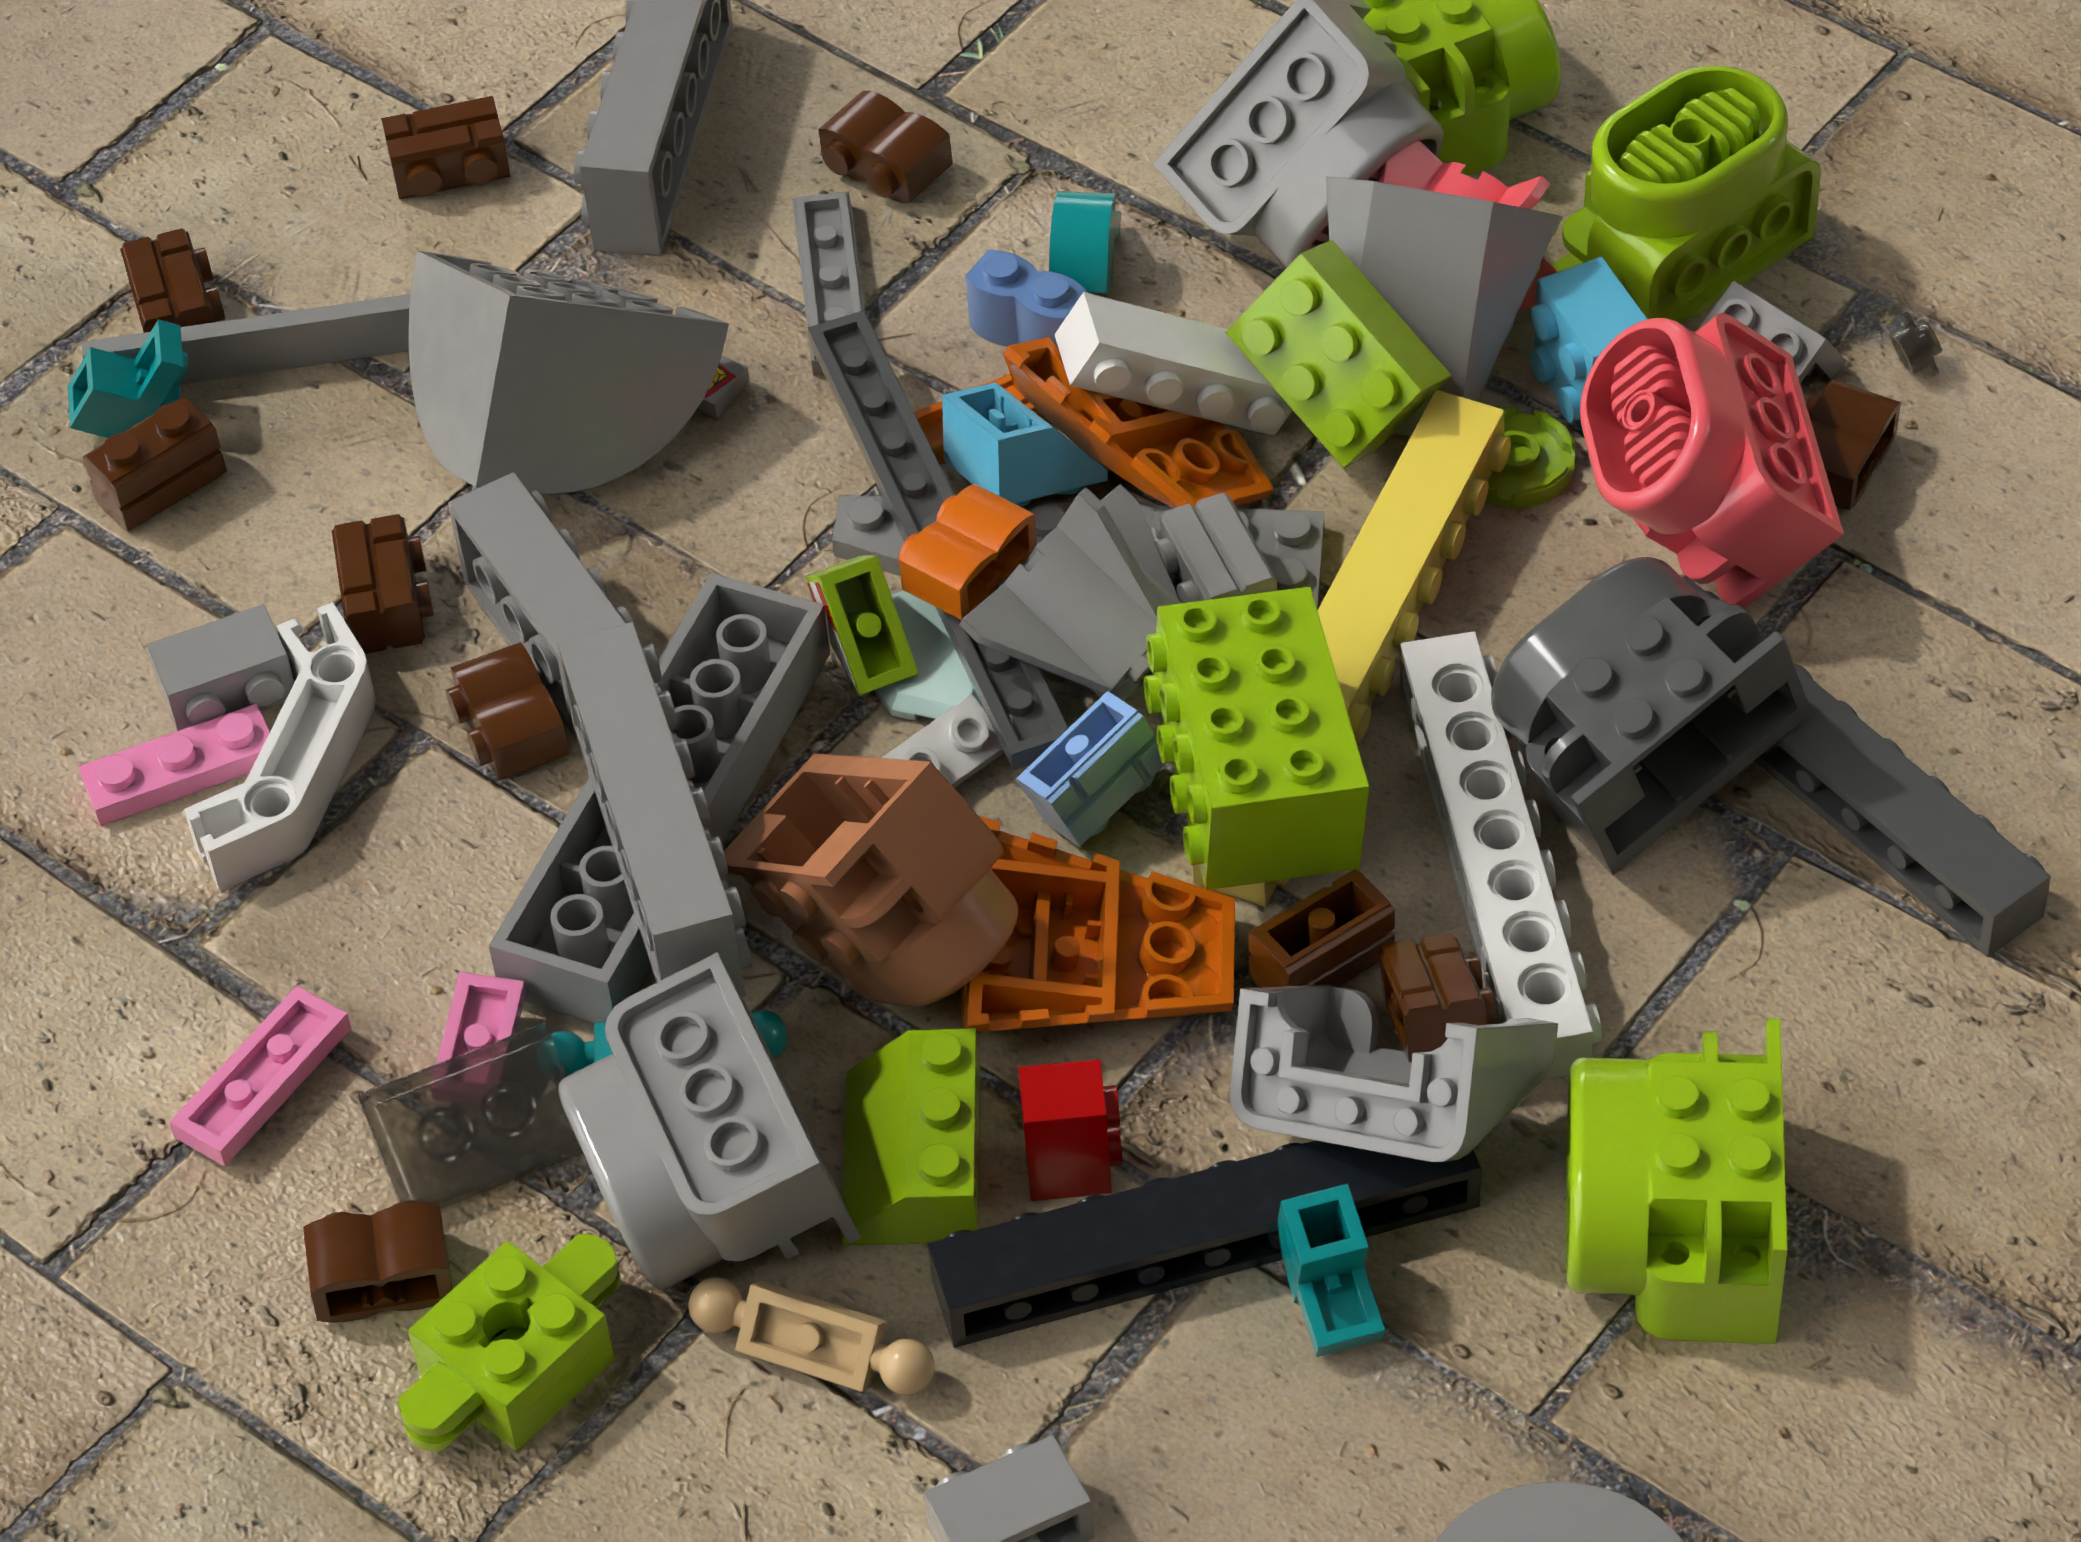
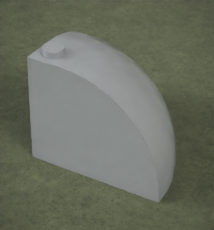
(550, 373)

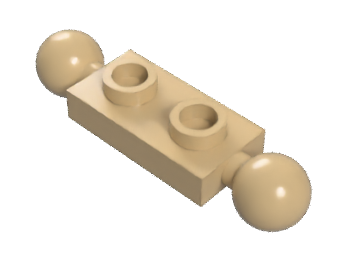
(811, 1336)

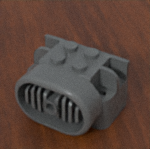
(1643, 704)

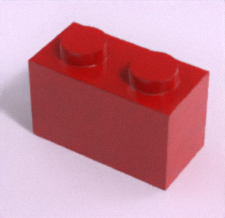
(1069, 1129)

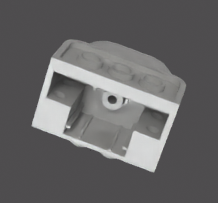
(1301, 107)
(697, 1131)

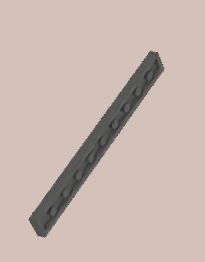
(914, 491)

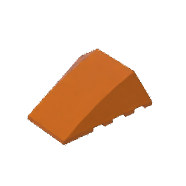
(1151, 447)
(1100, 944)

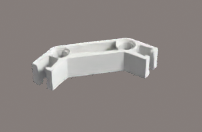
(300, 763)

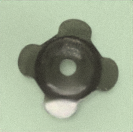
(1916, 345)

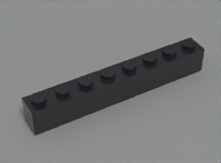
(1173, 1233)

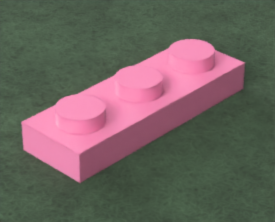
(174, 765)
(260, 1075)

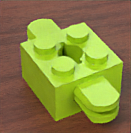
(542, 1360)

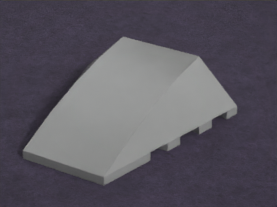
(1444, 266)

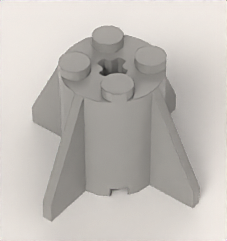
(1083, 598)

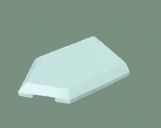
(941, 674)

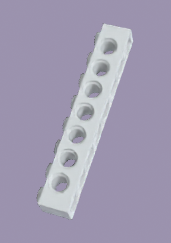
(1494, 845)

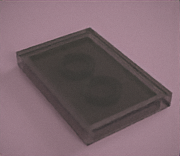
(472, 1120)

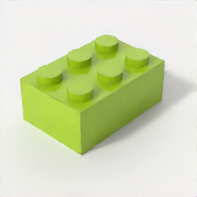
(1337, 353)

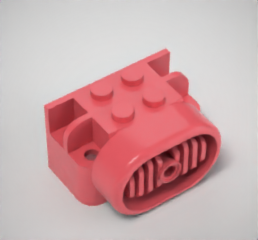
(1710, 451)

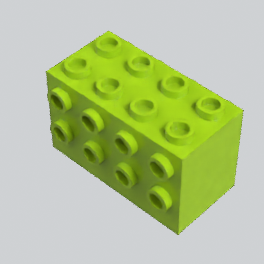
(1256, 738)

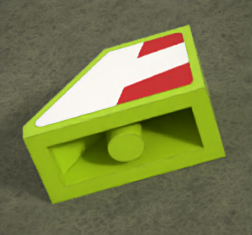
(863, 623)

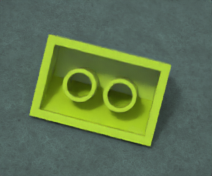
(914, 1139)

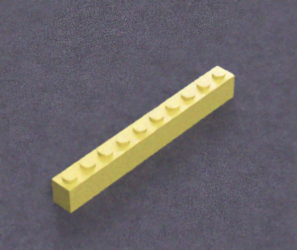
(1401, 557)

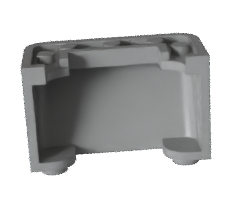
(1315, 1073)

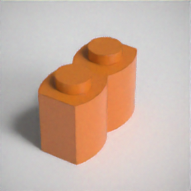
(967, 550)

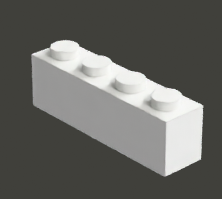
(1166, 364)

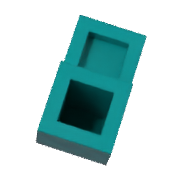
(1084, 238)
(119, 391)
(1326, 1271)

